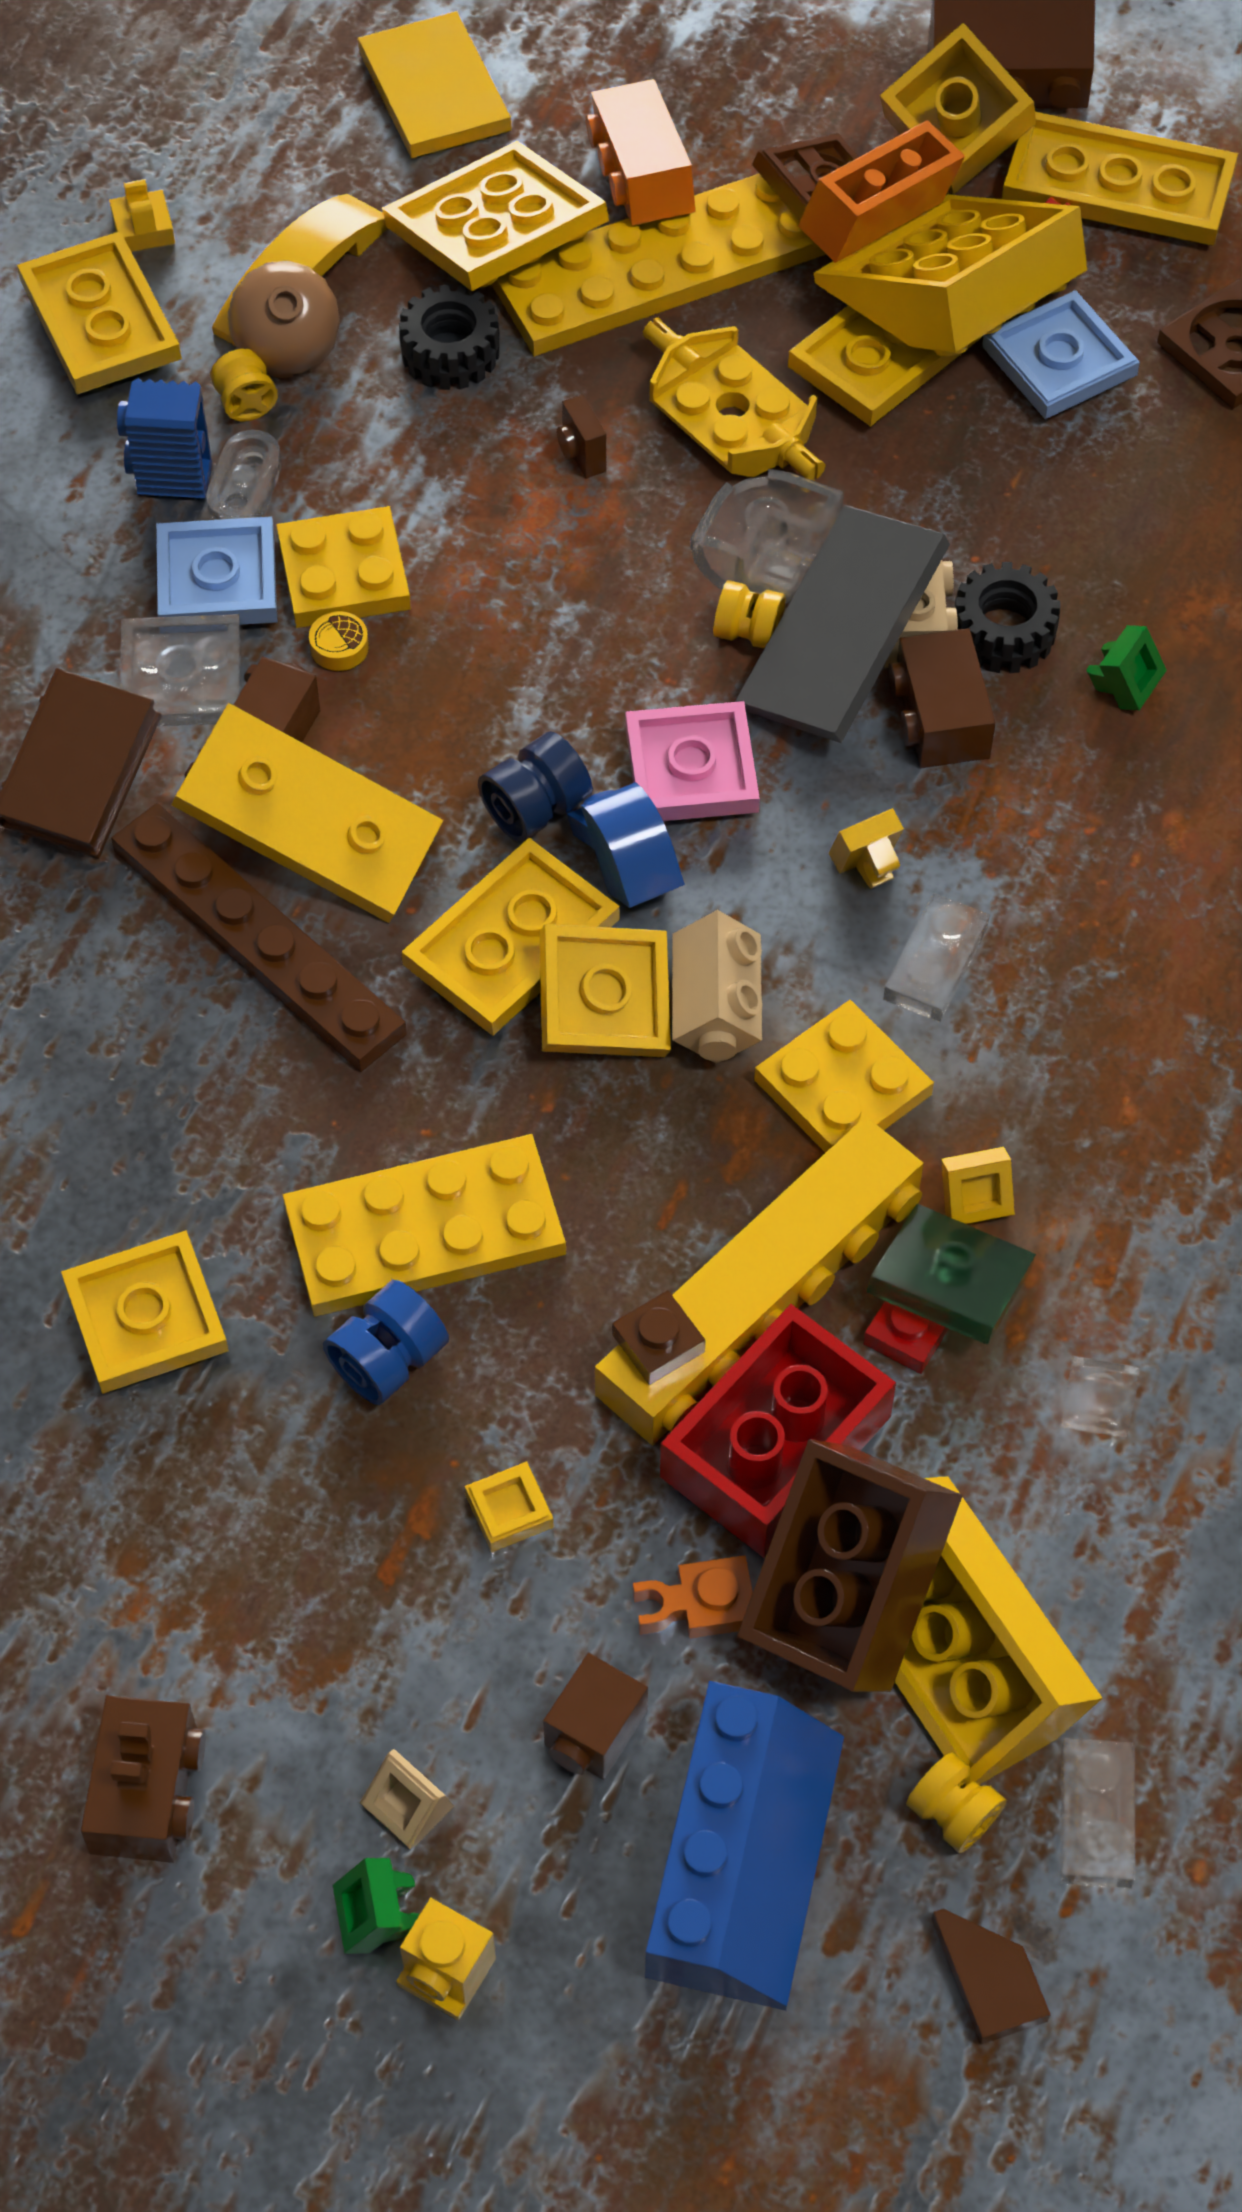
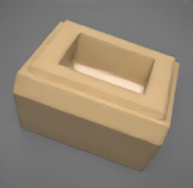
(405, 1800)

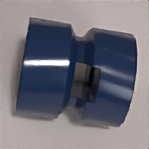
(541, 783)

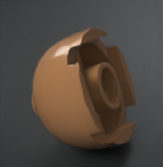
(285, 317)

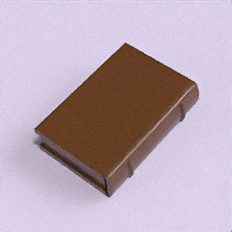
(77, 762)

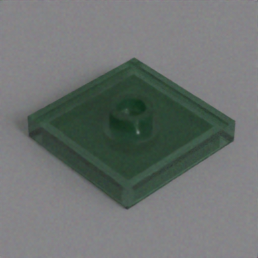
(951, 1273)

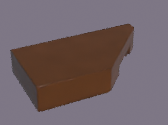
(991, 1978)

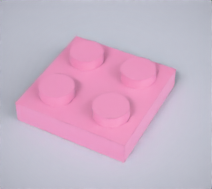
(694, 760)

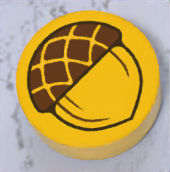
(338, 641)

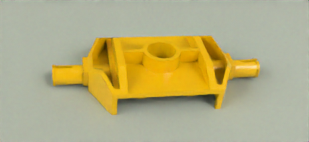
(714, 373)

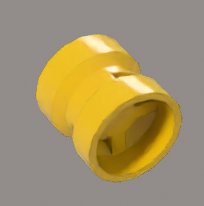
(748, 614)
(956, 1802)

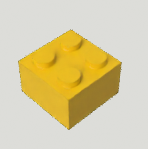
(963, 97)

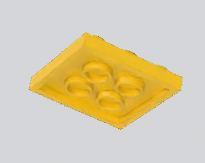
(495, 215)

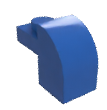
(628, 843)

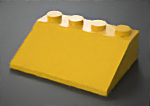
(960, 269)

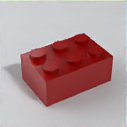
(751, 1429)

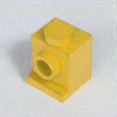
(445, 1958)

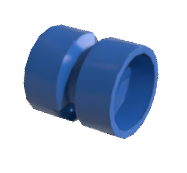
(394, 1334)

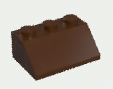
(1038, 42)

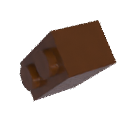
(942, 698)

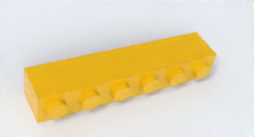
(772, 1263)

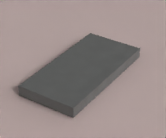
(843, 623)

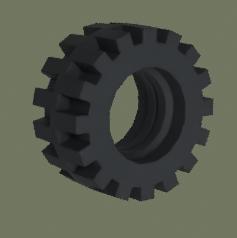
(445, 313)
(1011, 591)

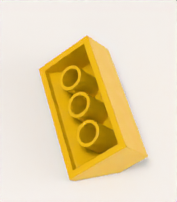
(986, 1659)

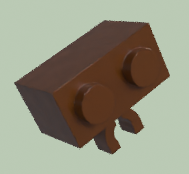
(141, 1779)

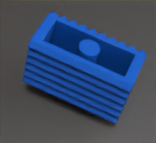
(166, 438)

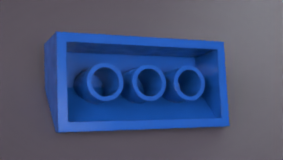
(744, 1848)

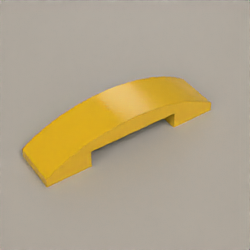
(317, 241)

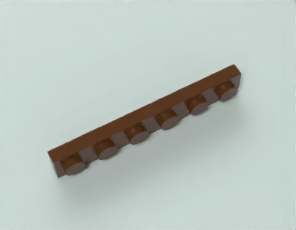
(259, 937)

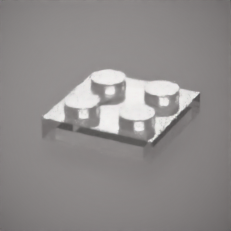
(183, 665)

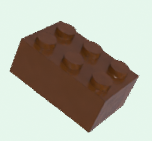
(849, 1566)

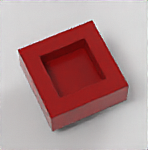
(904, 1336)

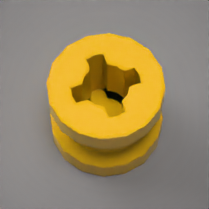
(243, 385)

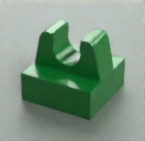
(1129, 668)
(370, 1906)

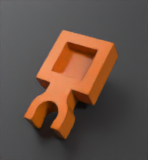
(708, 1596)

